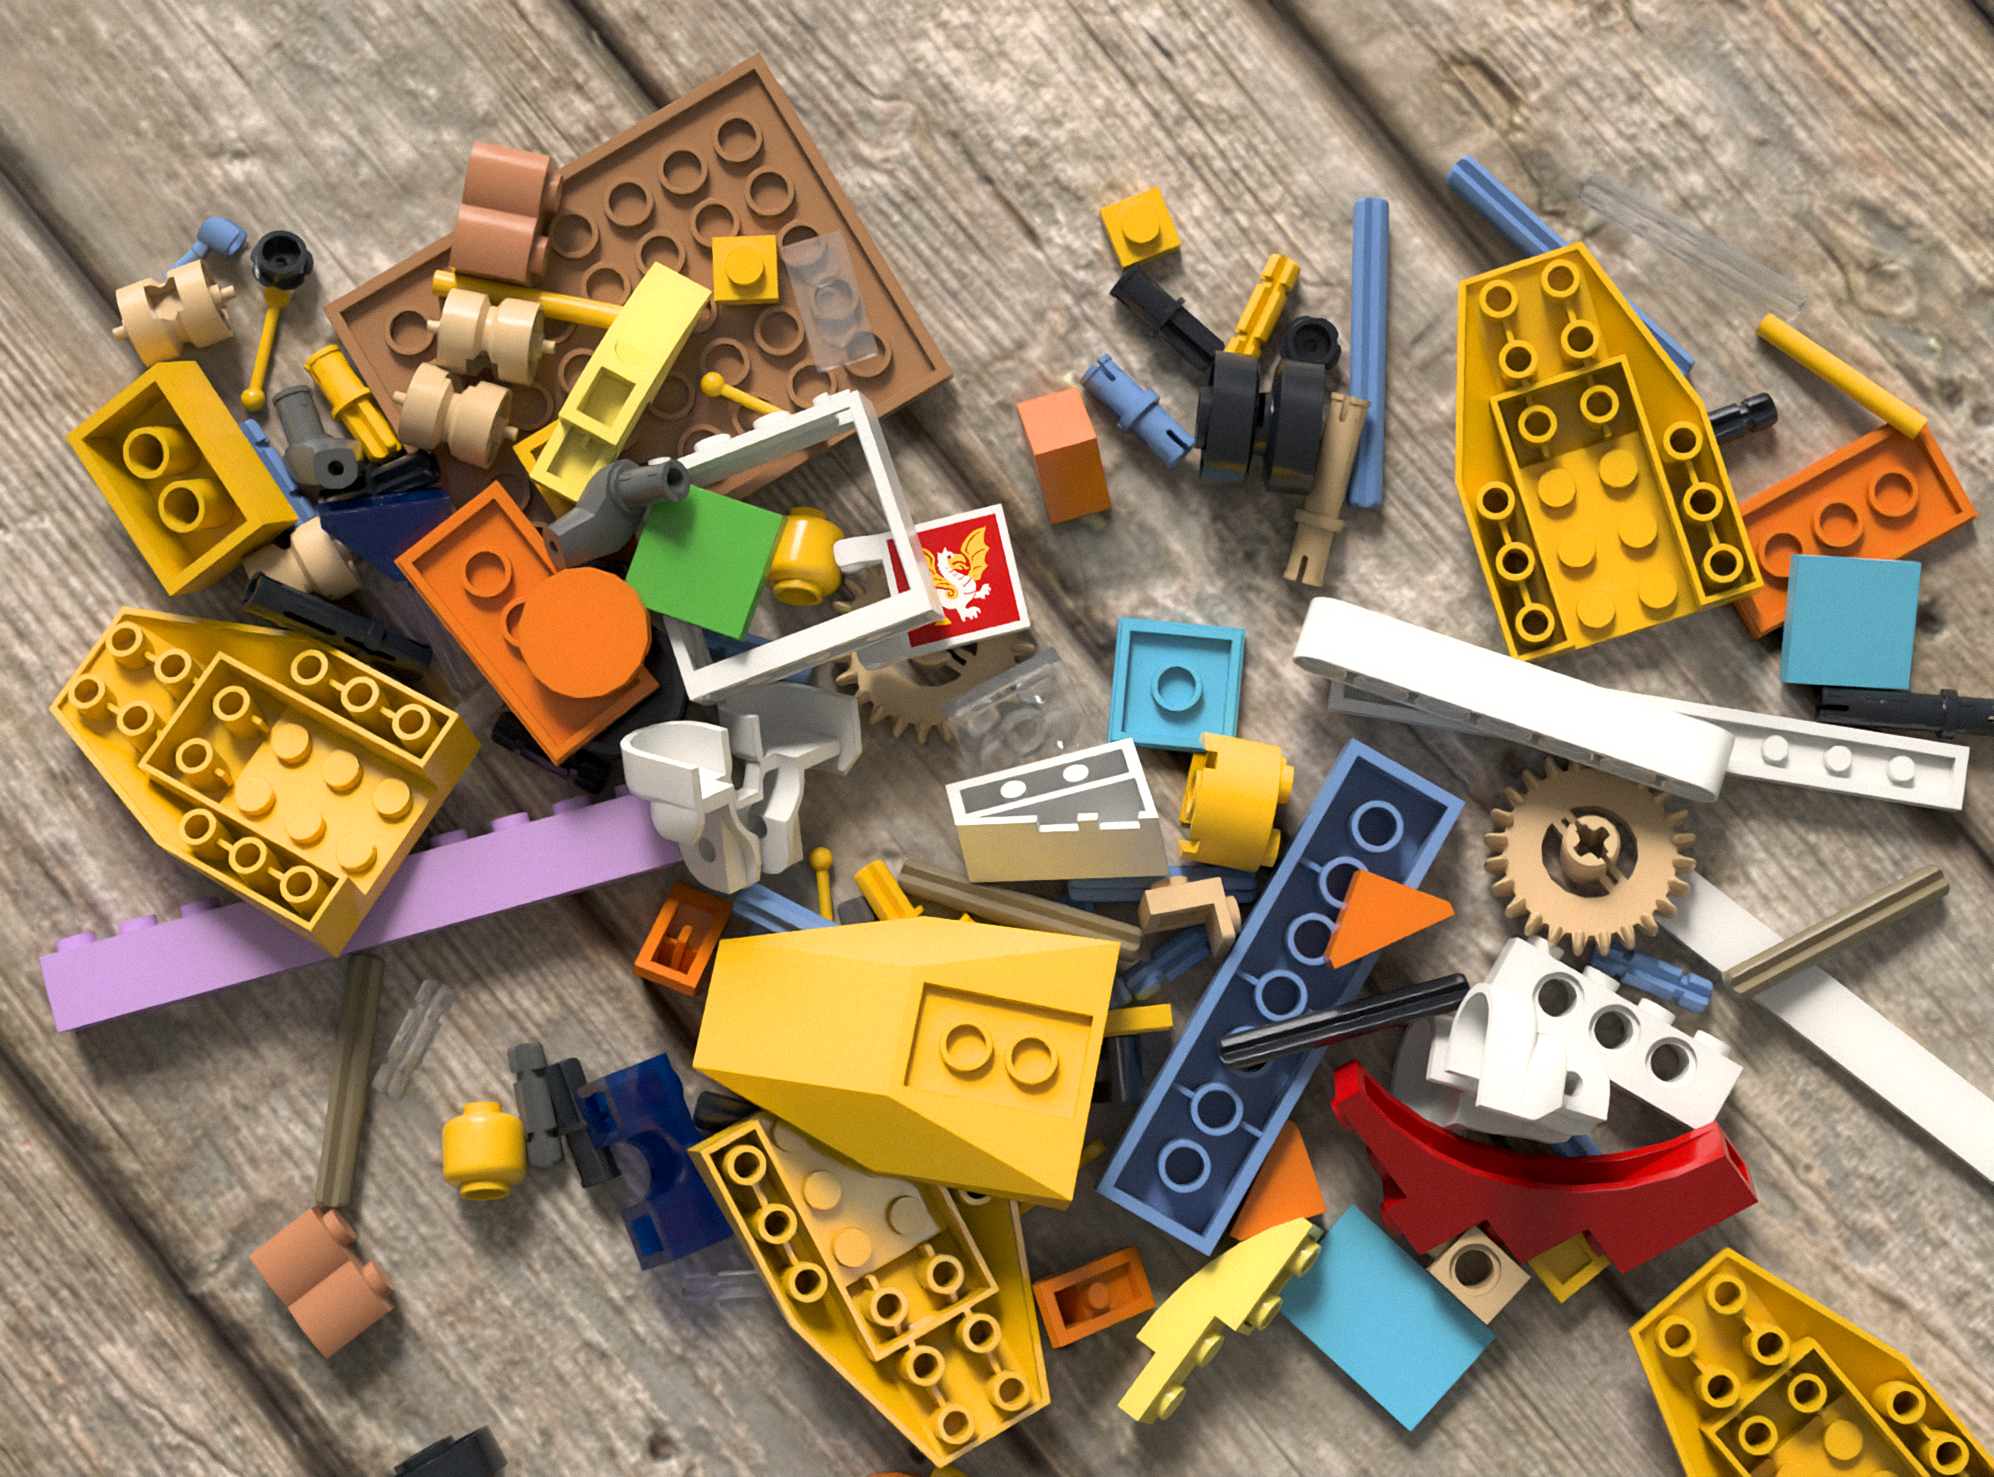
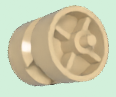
(173, 313)
(483, 335)
(442, 411)
(311, 563)

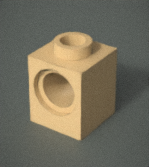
(1493, 1290)

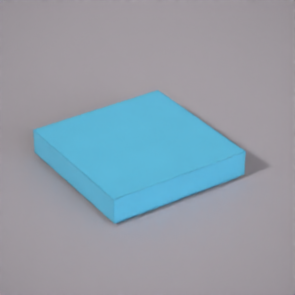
(1850, 621)
(1174, 683)

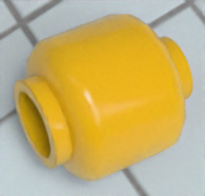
(805, 559)
(484, 1152)

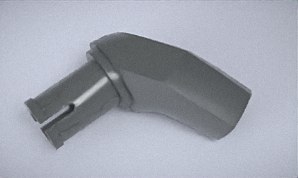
(312, 454)
(612, 509)

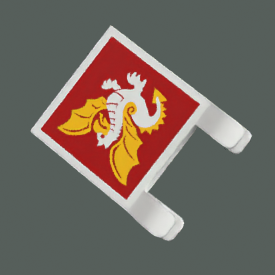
(972, 575)

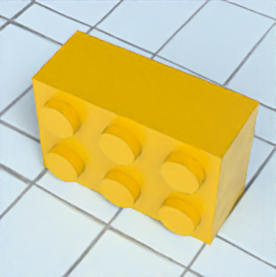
(181, 477)

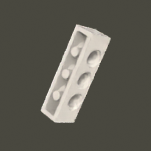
(1704, 1070)

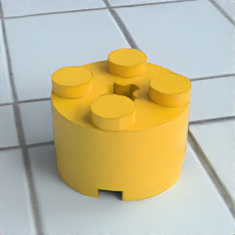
(1233, 803)

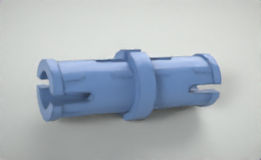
(1138, 411)

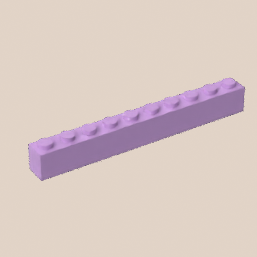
(429, 893)

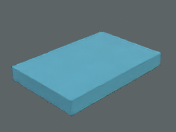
(1383, 1318)

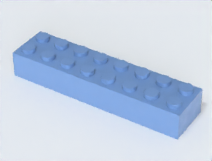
(1210, 1127)

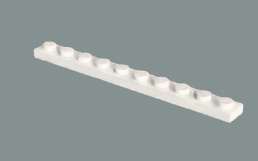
(1770, 750)

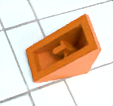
(1065, 456)
(1378, 914)
(684, 940)
(1280, 1190)

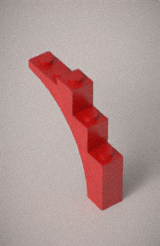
(1621, 1202)

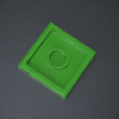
(706, 560)

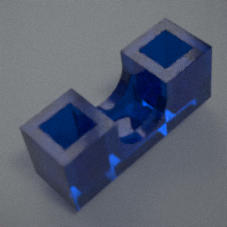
(648, 1111)

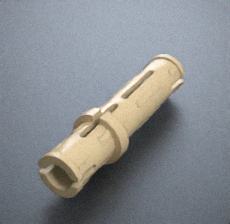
(1323, 506)

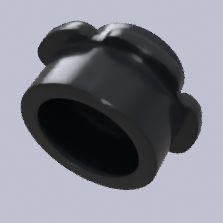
(281, 247)
(1319, 331)

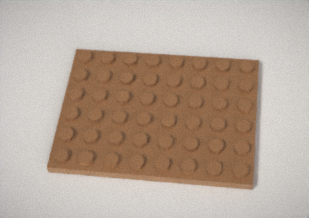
(698, 169)

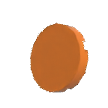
(584, 632)

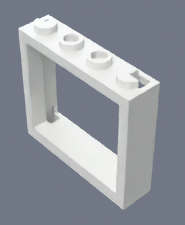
(773, 438)

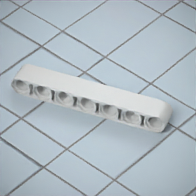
(1514, 699)

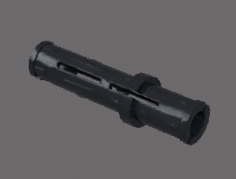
(360, 637)
(1940, 713)

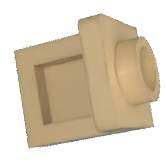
(1182, 903)

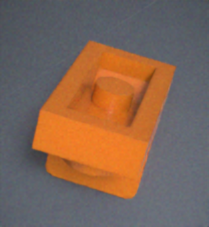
(1093, 1295)

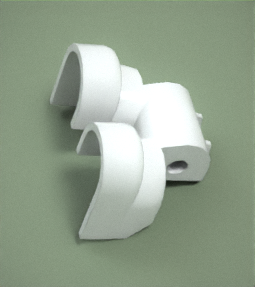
(688, 769)
(1498, 1072)

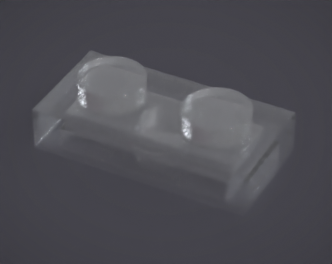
(829, 301)

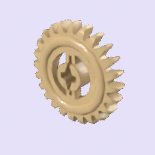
(906, 700)
(1626, 904)

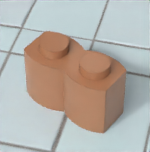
(504, 215)
(324, 1279)

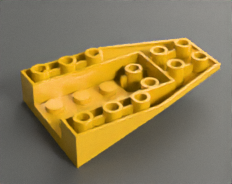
(1586, 463)
(265, 760)
(920, 1046)
(888, 1280)
(1787, 1388)

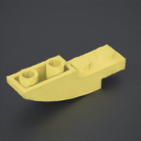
(620, 381)
(1230, 1290)

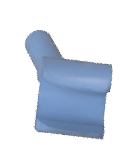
(216, 235)

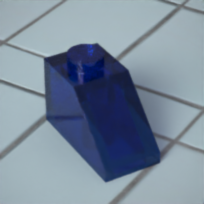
(385, 524)

